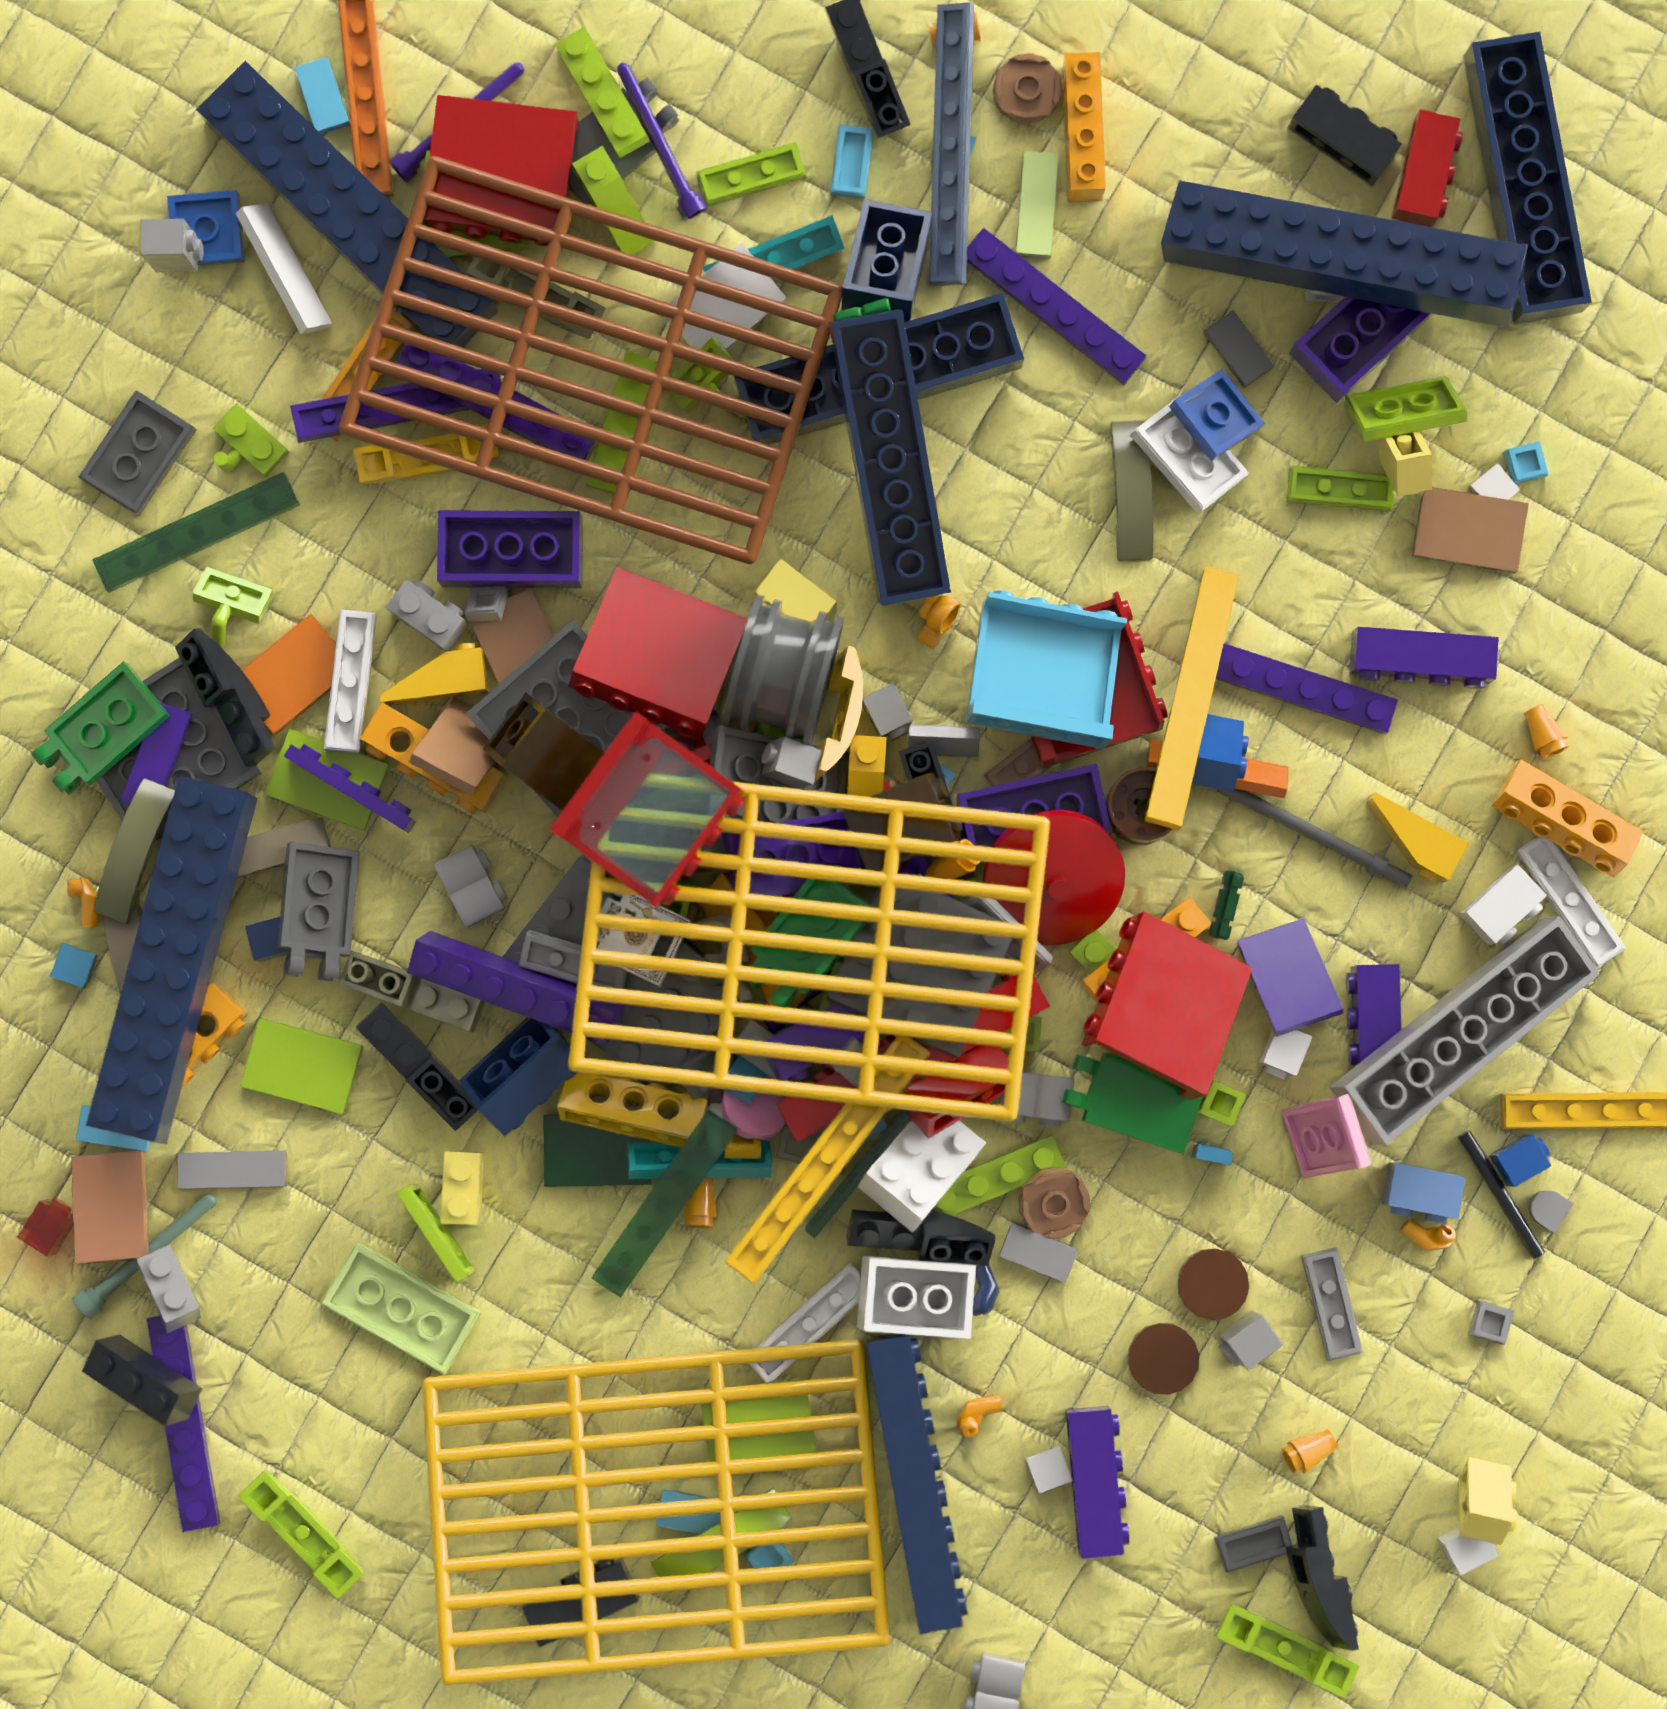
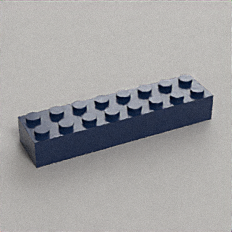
(1527, 173)
(945, 354)
(889, 456)
(914, 1482)

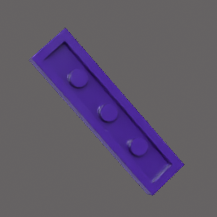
(339, 779)

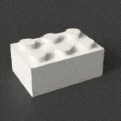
(920, 1171)
(916, 1297)

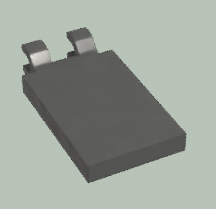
(592, 136)
(317, 907)

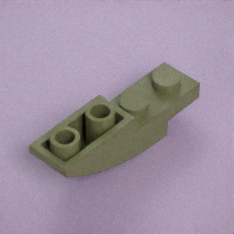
(410, 991)

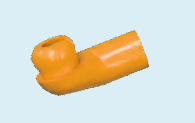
(84, 889)
(1429, 1238)
(973, 1413)

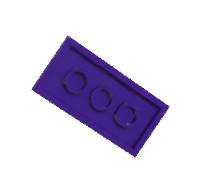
(795, 852)

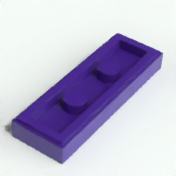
(159, 752)

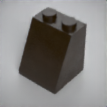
(543, 751)
(923, 789)

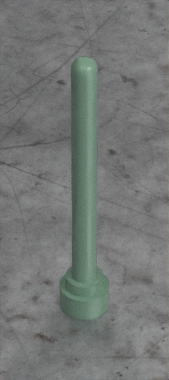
(91, 1300)

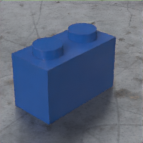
(1221, 754)

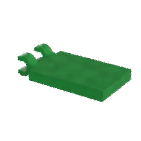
(101, 728)
(809, 927)
(1134, 1102)

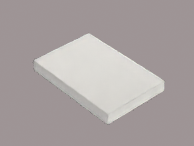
(725, 309)
(1184, 461)

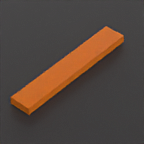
(365, 92)

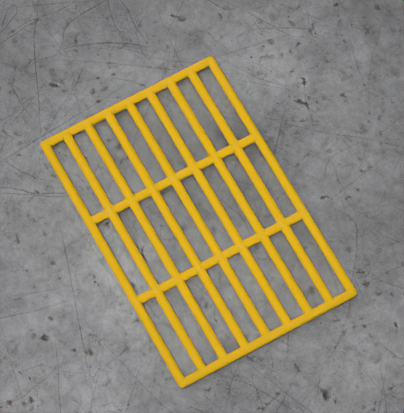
(879, 952)
(583, 1516)

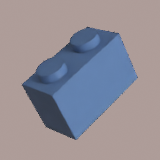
(1423, 1191)

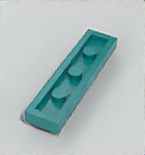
(799, 245)
(651, 1159)

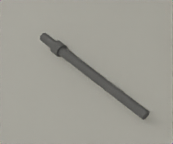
(1375, 864)

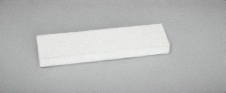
(283, 268)
(350, 681)
(1571, 899)
(812, 1319)

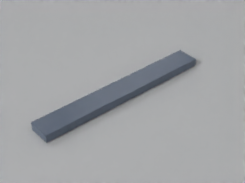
(951, 144)

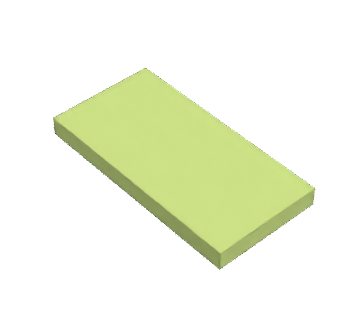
(401, 1308)

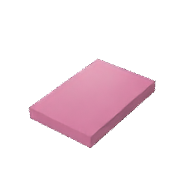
(1326, 1136)

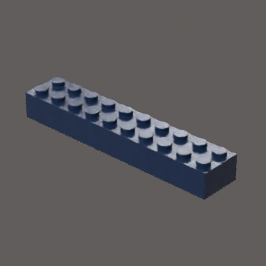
(332, 196)
(1344, 253)
(172, 960)

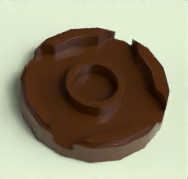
(1213, 1284)
(1163, 1358)

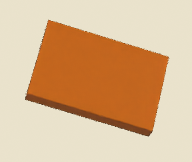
(293, 672)

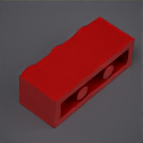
(1427, 168)
(957, 1089)

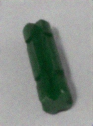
(1226, 905)

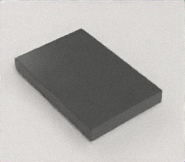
(137, 453)

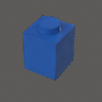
(1521, 1159)

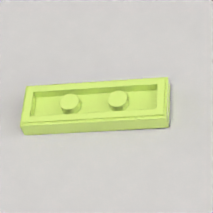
(1037, 204)

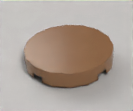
(1027, 88)
(1054, 1202)

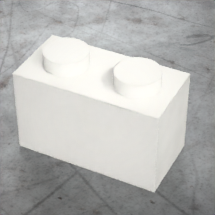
(1504, 905)

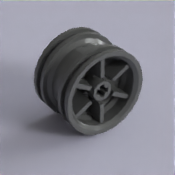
(782, 670)

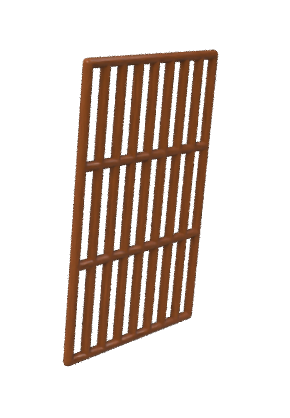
(526, 338)

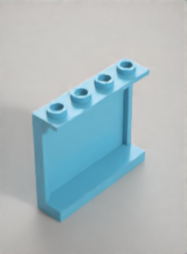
(1045, 669)

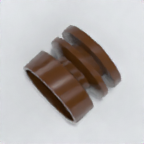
(1125, 823)

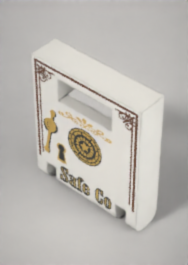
(635, 941)

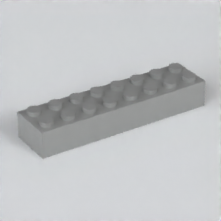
(1466, 1030)

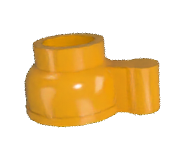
(939, 617)

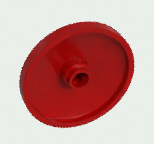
(1080, 876)

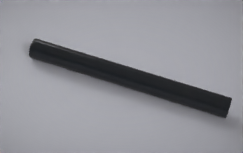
(1501, 1194)

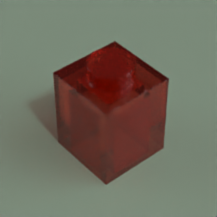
(47, 1226)

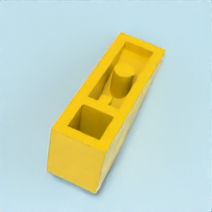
(447, 676)
(866, 765)
(1420, 841)

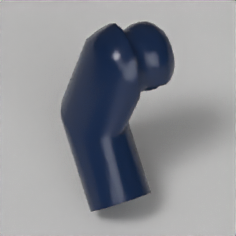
(987, 1292)

